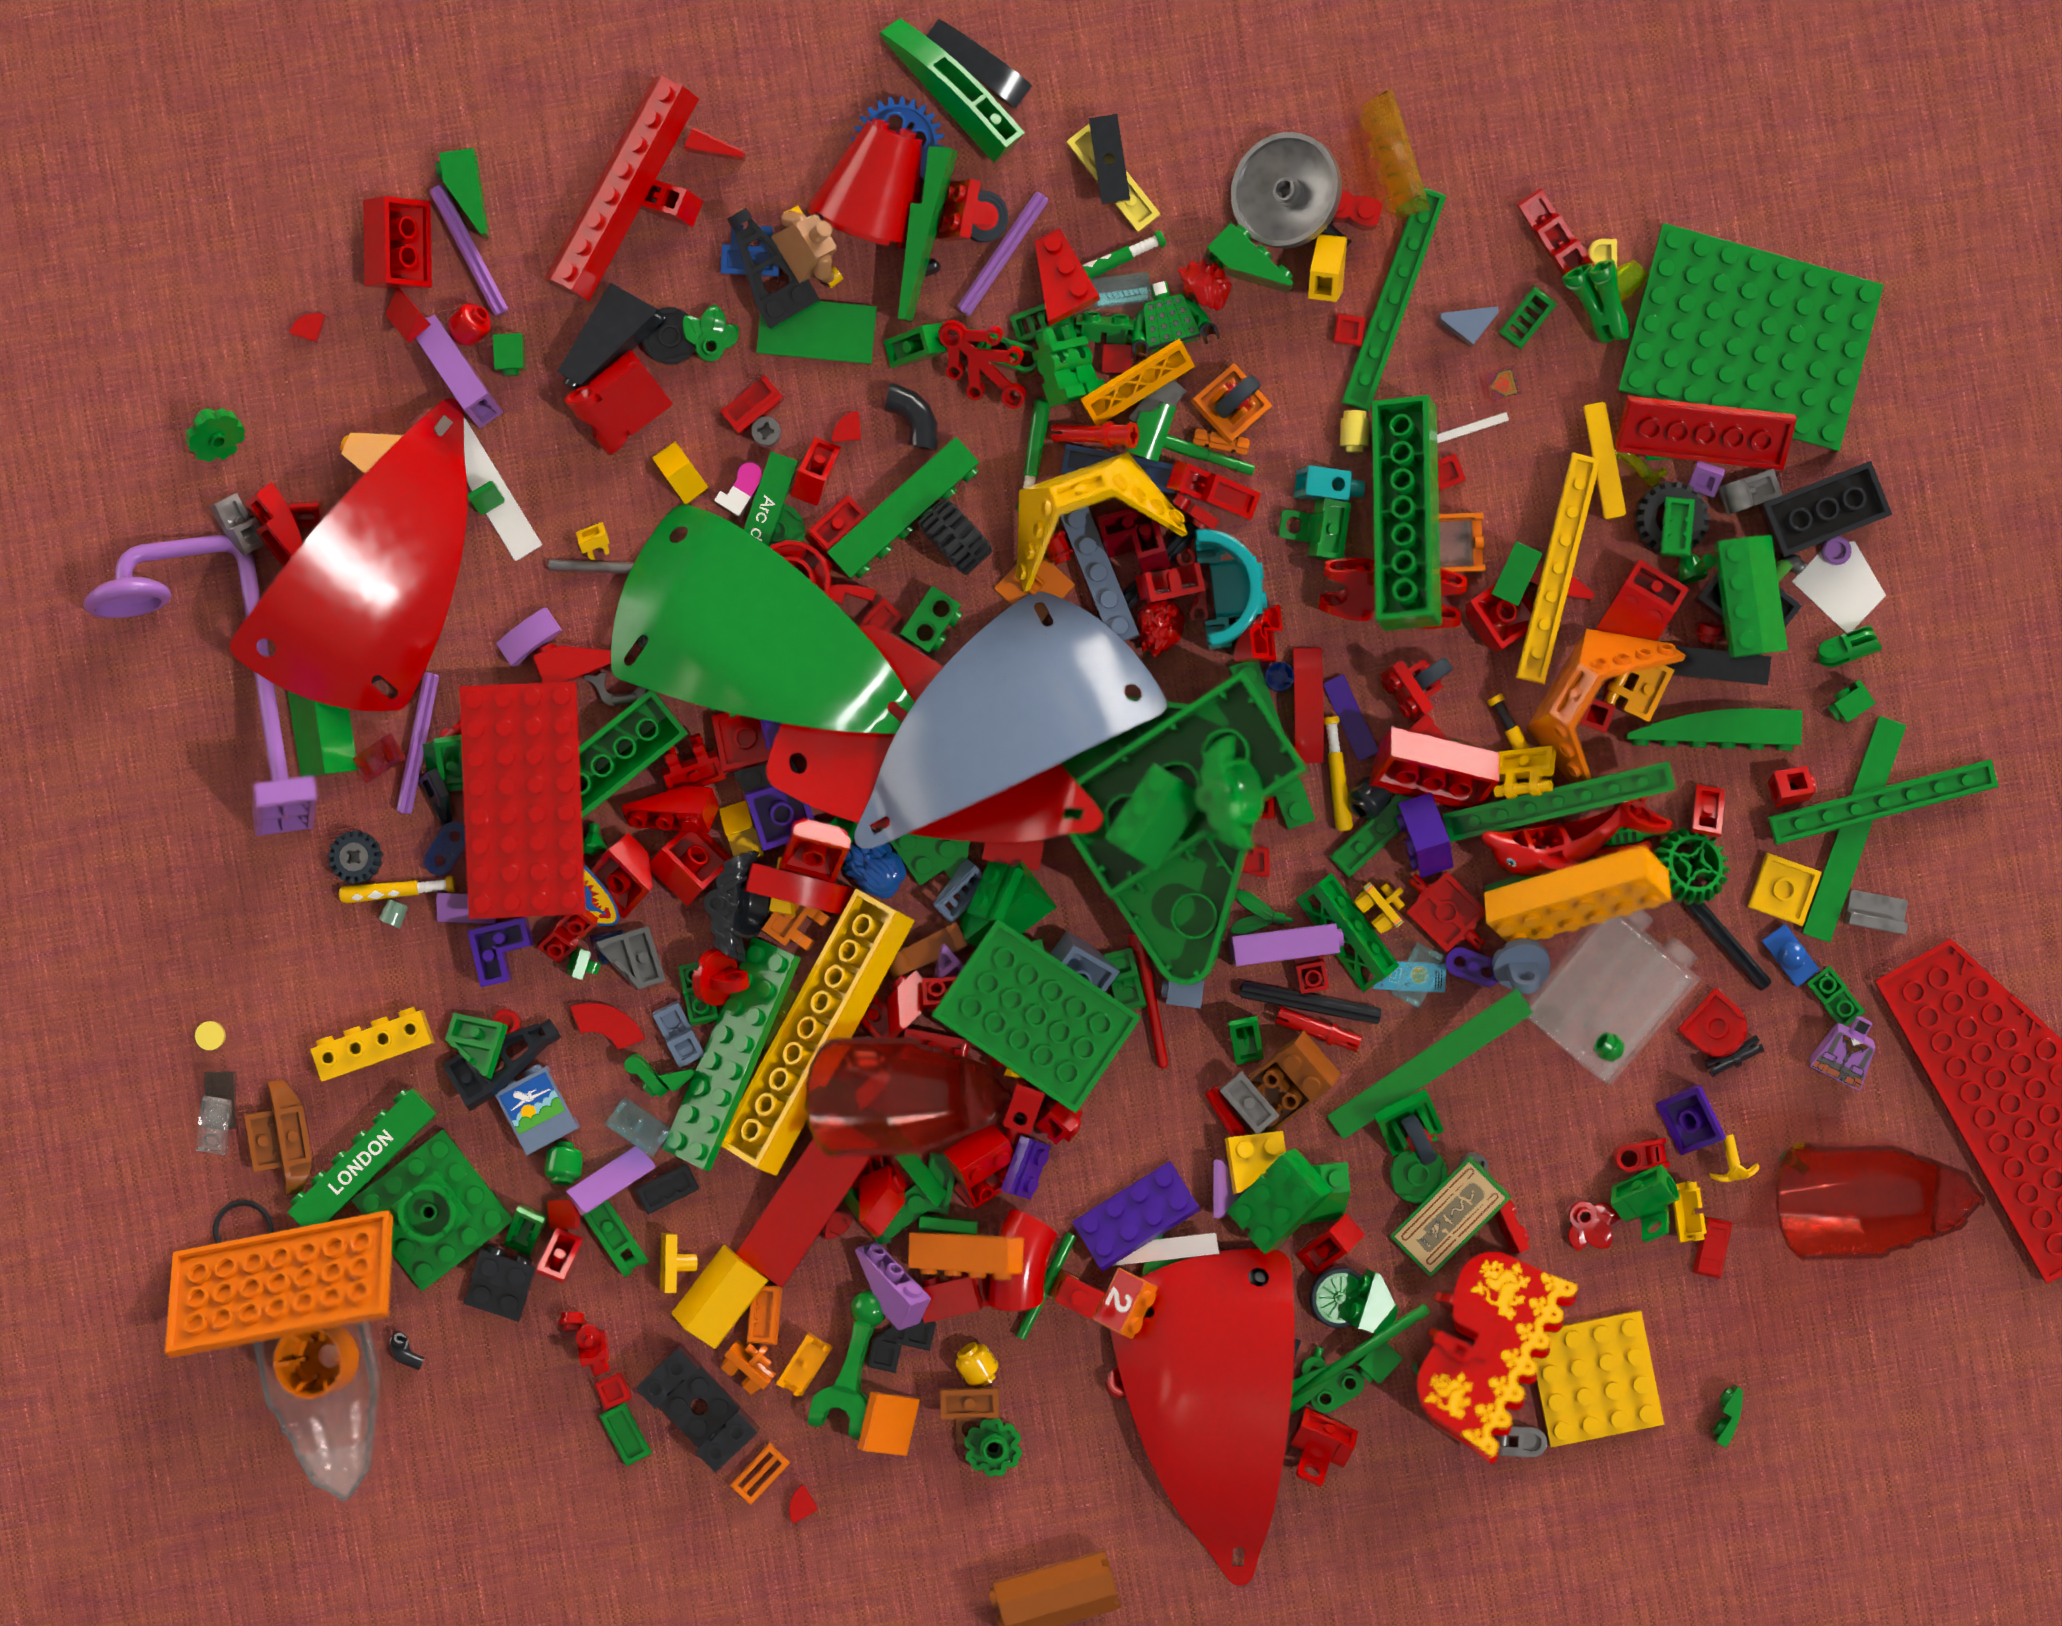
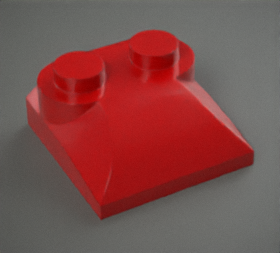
(1497, 619)
(815, 850)

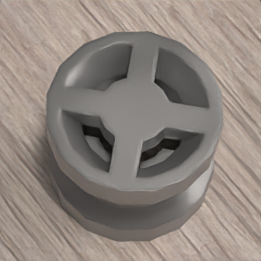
(769, 435)

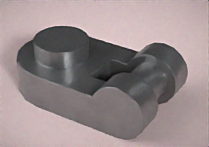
(1530, 1442)

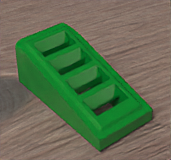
(1543, 297)
(1019, 329)

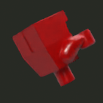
(1059, 1121)

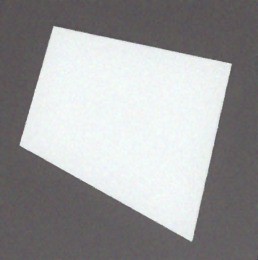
(1843, 590)

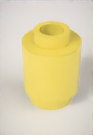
(1354, 431)

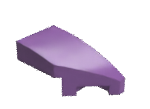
(947, 963)

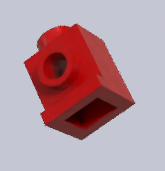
(1796, 777)

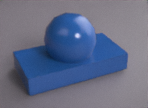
(1790, 955)

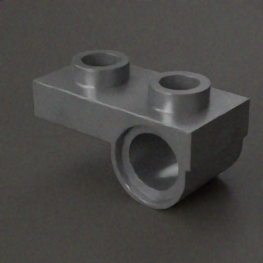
(1749, 491)

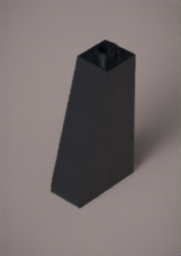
(612, 330)

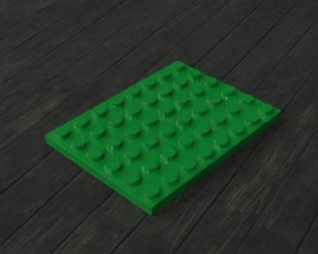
(1750, 333)

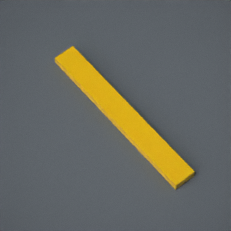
(1558, 568)

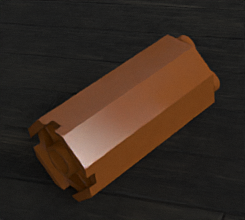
(1057, 1592)

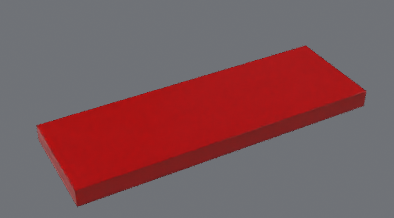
(1705, 433)
(799, 1212)

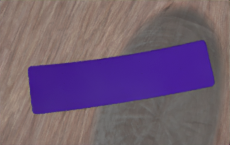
(1350, 717)

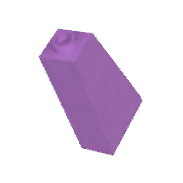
(458, 373)
(1285, 944)

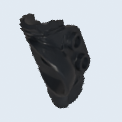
(734, 911)

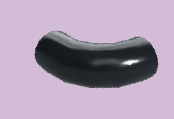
(917, 414)

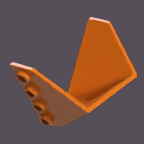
(1592, 660)

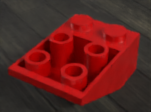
(1643, 603)

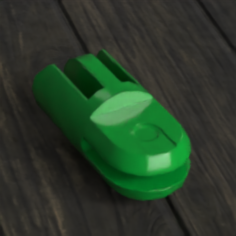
(1848, 647)

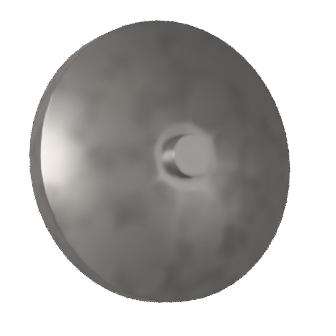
(1286, 190)

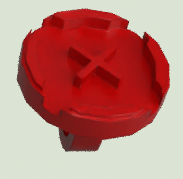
(717, 978)

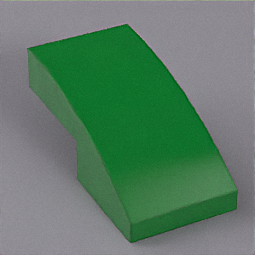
(1127, 984)

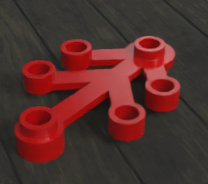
(982, 360)

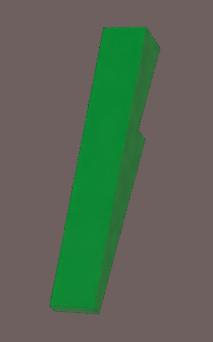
(923, 227)

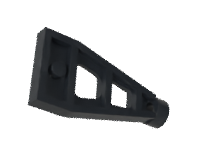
(784, 302)
(475, 1088)

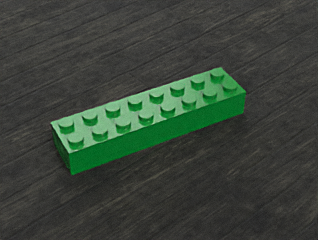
(1406, 513)

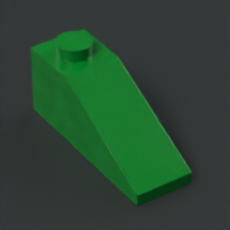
(463, 180)

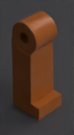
(927, 950)

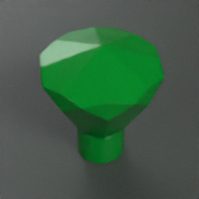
(593, 841)

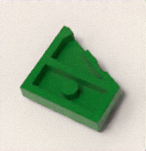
(477, 1041)

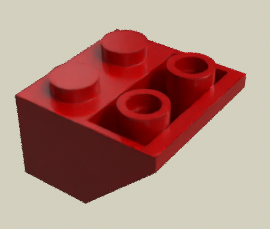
(980, 1163)

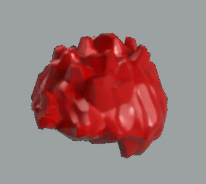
(1207, 283)
(1160, 626)

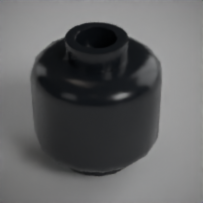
(1368, 800)

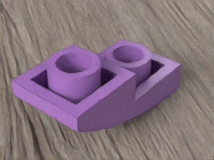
(529, 635)

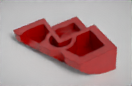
(1257, 641)

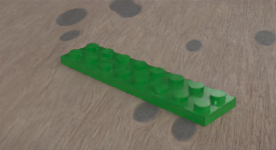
(731, 1055)

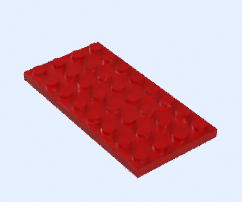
(522, 800)

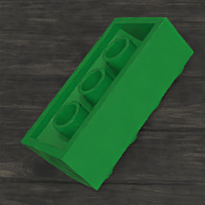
(1750, 596)

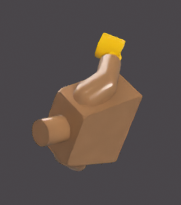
(807, 247)

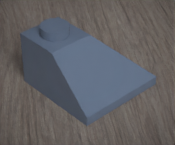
(1085, 960)

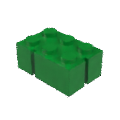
(1280, 1200)

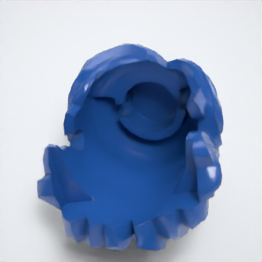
(875, 869)

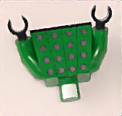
(1169, 320)

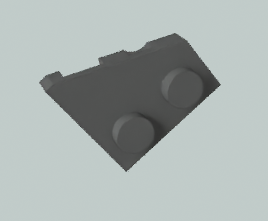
(634, 957)

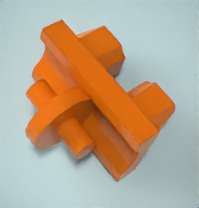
(751, 1362)

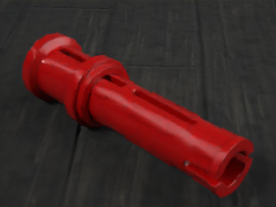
(1107, 434)

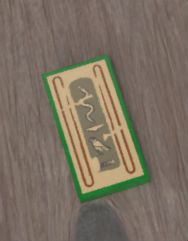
(1450, 1216)

